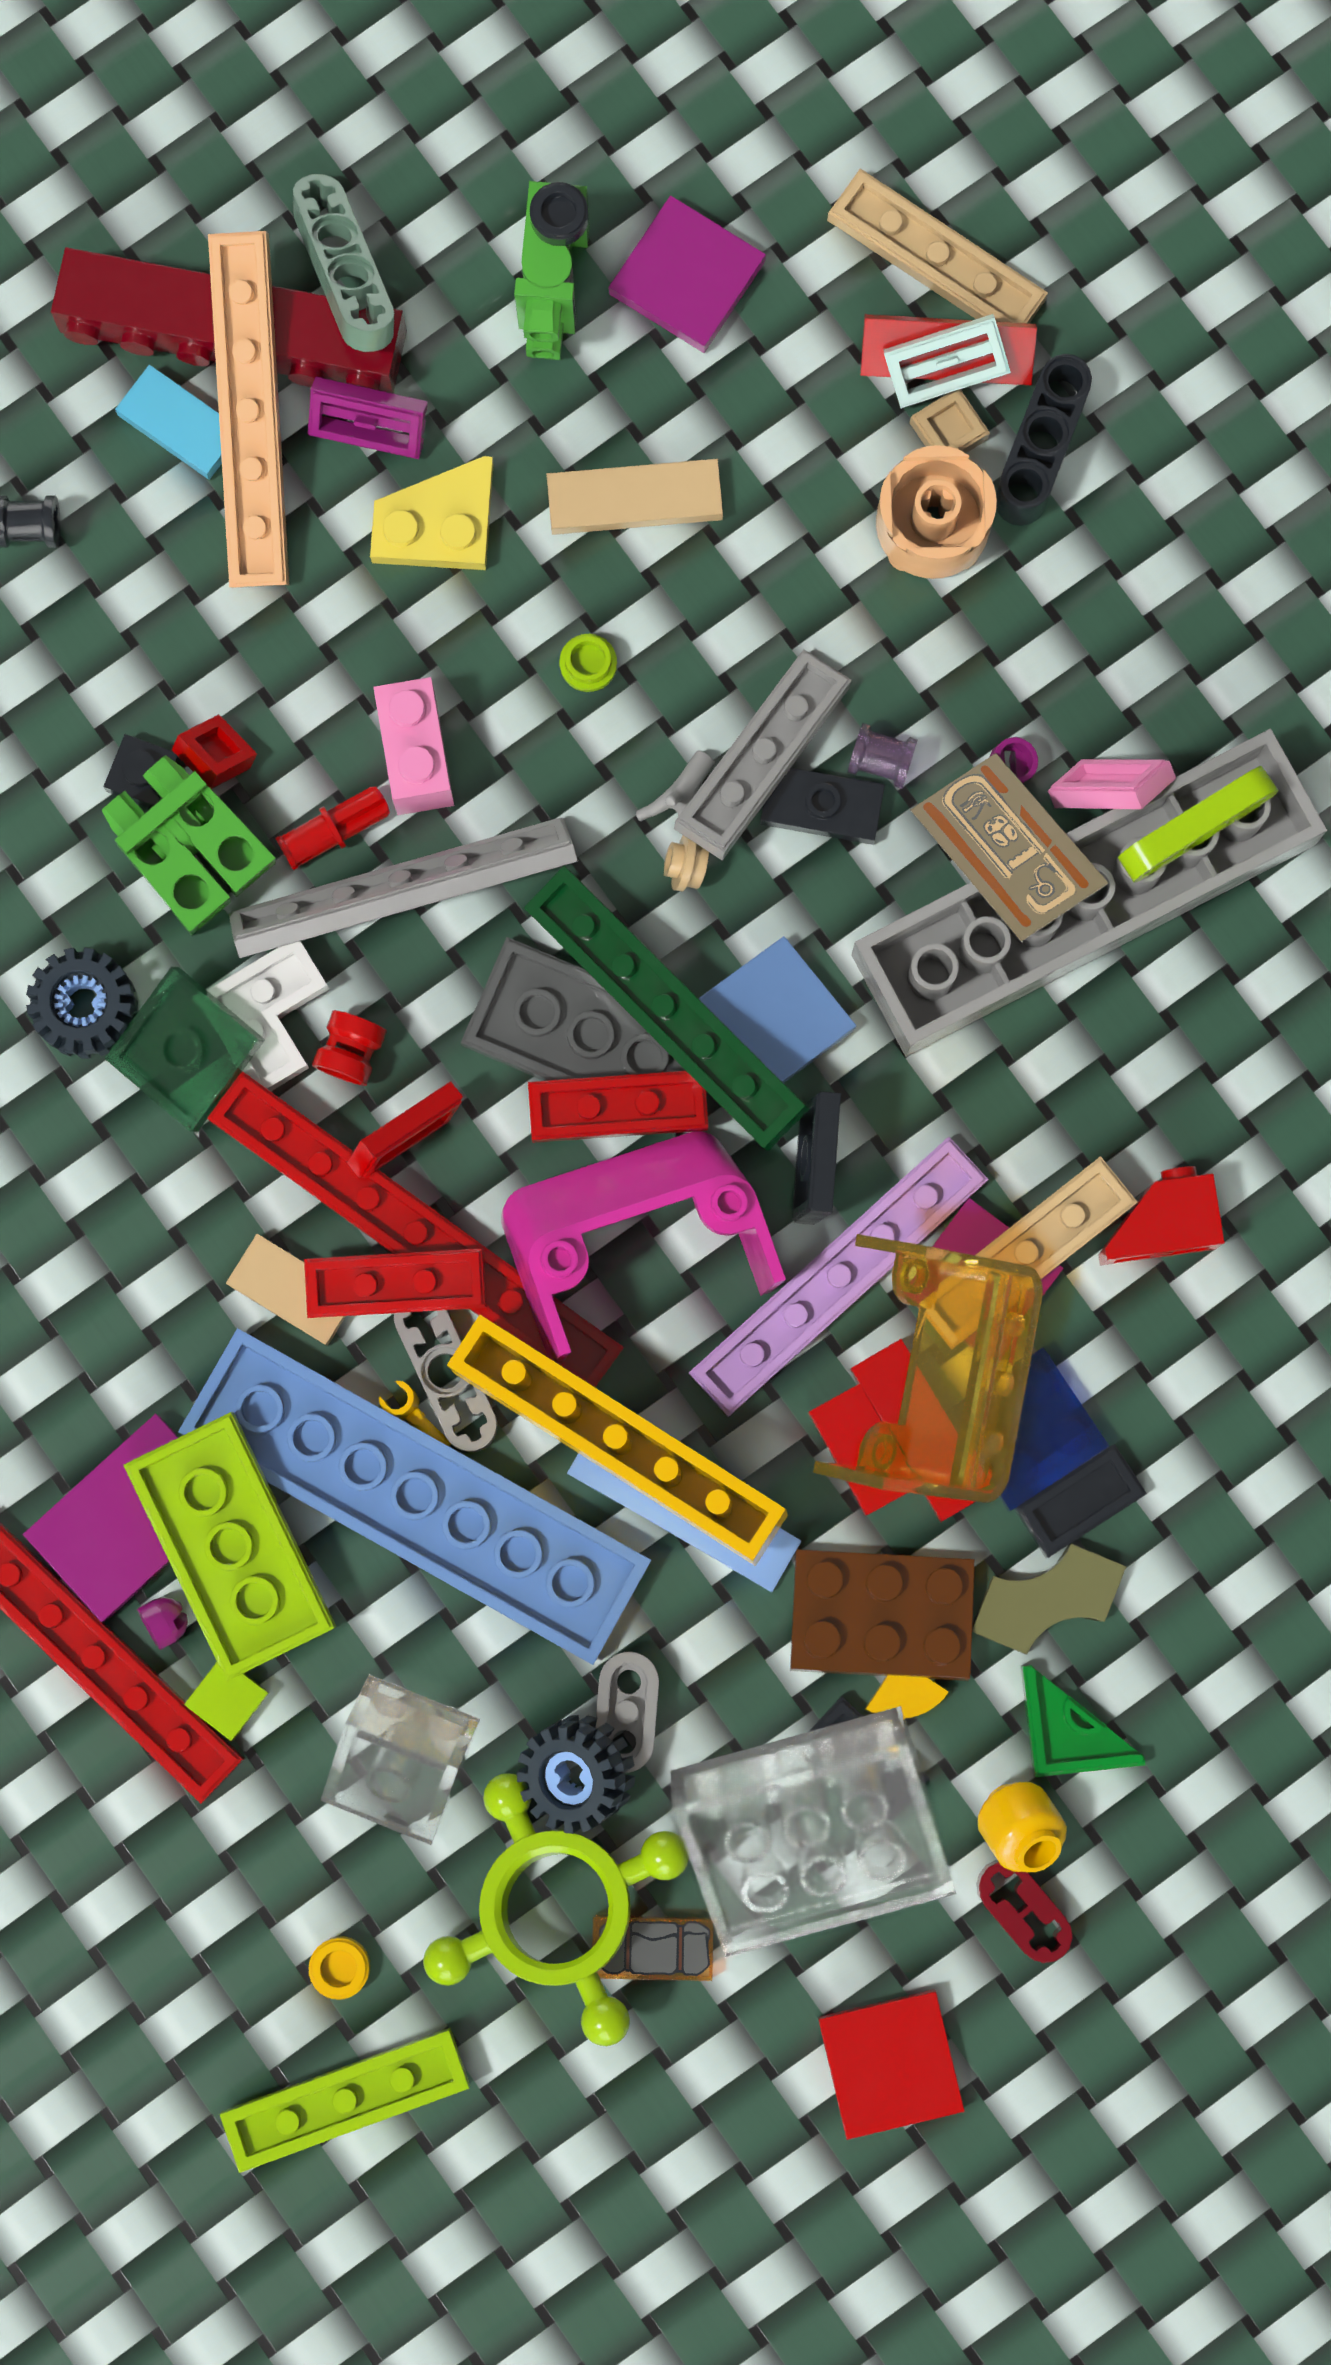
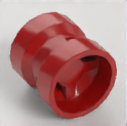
(353, 1035)

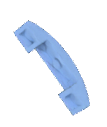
(765, 1573)

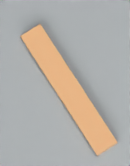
(248, 409)

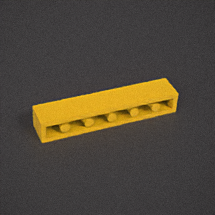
(618, 1440)

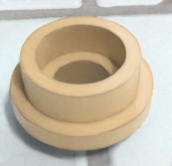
(685, 864)

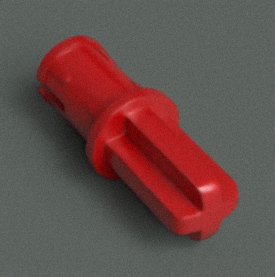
(333, 827)

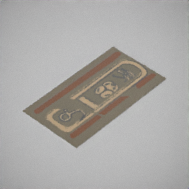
(1009, 847)

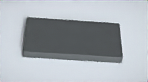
(558, 1022)

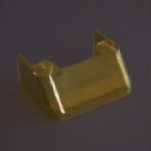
(961, 1376)

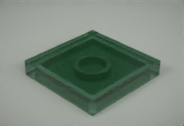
(184, 1049)

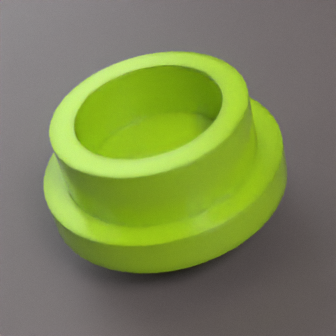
(588, 662)

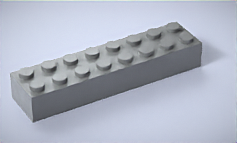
(965, 962)

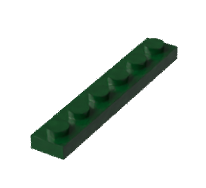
(666, 1008)

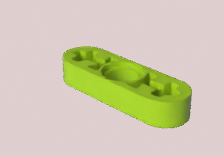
(1198, 824)

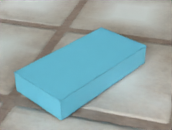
(174, 420)

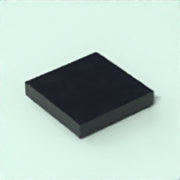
(816, 1159)

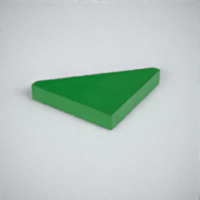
(1066, 1735)

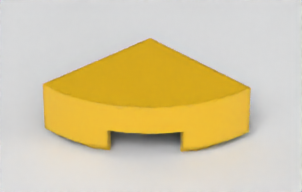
(913, 1694)

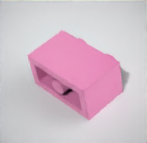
(413, 746)

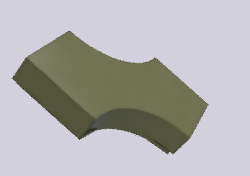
(1023, 1609)

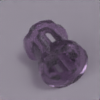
(882, 755)

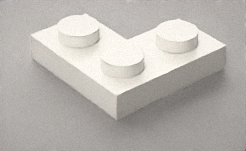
(265, 994)

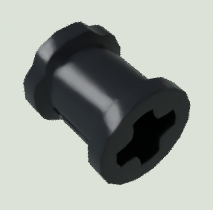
(30, 521)

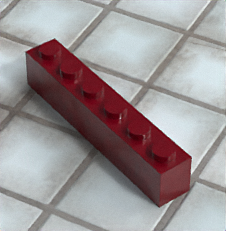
(172, 313)

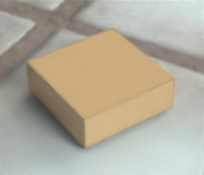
(950, 423)

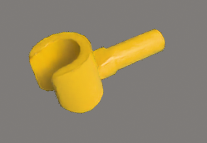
(413, 1414)

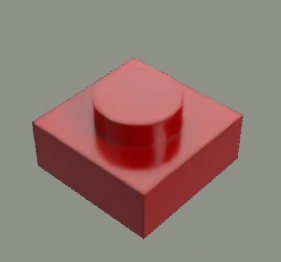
(214, 751)

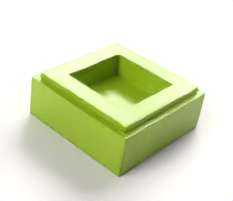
(226, 1703)

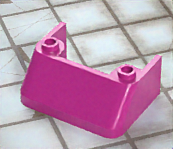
(549, 1216)

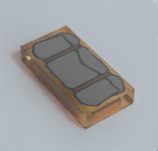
(661, 1949)

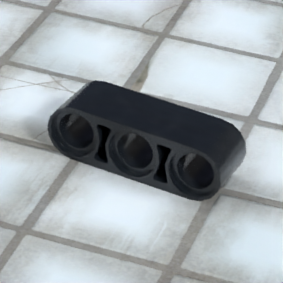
(1047, 414)

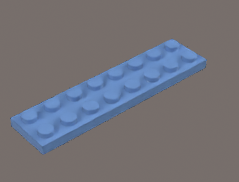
(422, 1498)

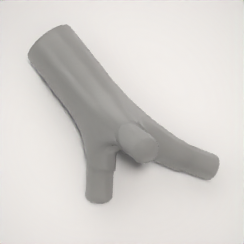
(682, 790)

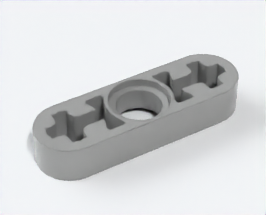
(450, 1418)

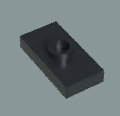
(825, 806)

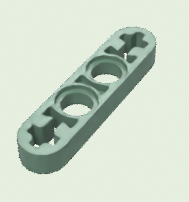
(343, 261)

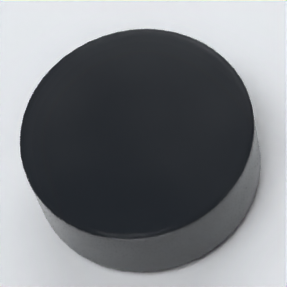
(559, 214)

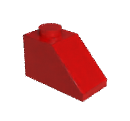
(1169, 1220)

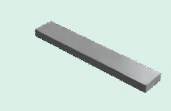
(402, 887)

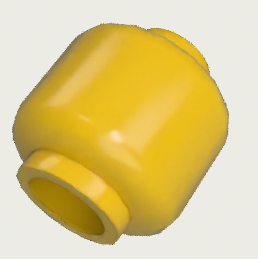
(1022, 1827)

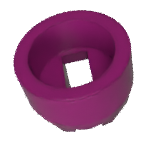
(1022, 758)
(163, 1620)

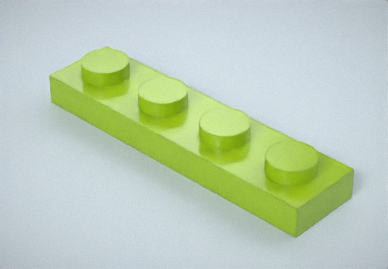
(344, 2100)

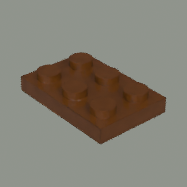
(882, 1615)

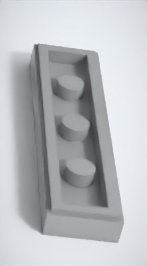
(762, 754)

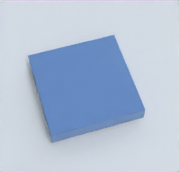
(780, 1010)

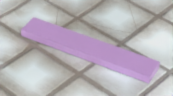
(836, 1278)

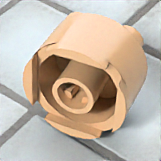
(964, 499)

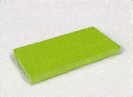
(229, 1546)

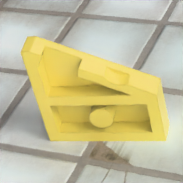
(437, 520)

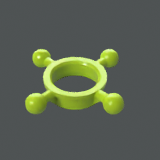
(450, 1959)

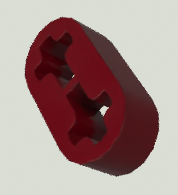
(1013, 1921)

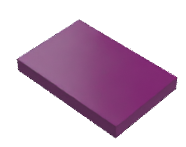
(101, 1532)

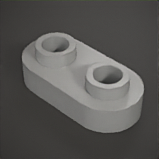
(631, 1711)

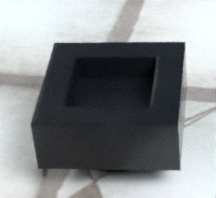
(130, 765)

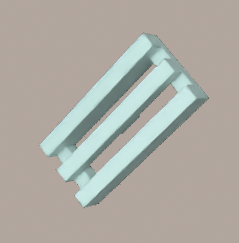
(941, 339)

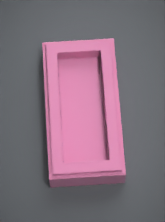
(1111, 784)

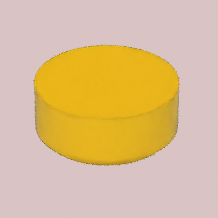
(339, 1967)

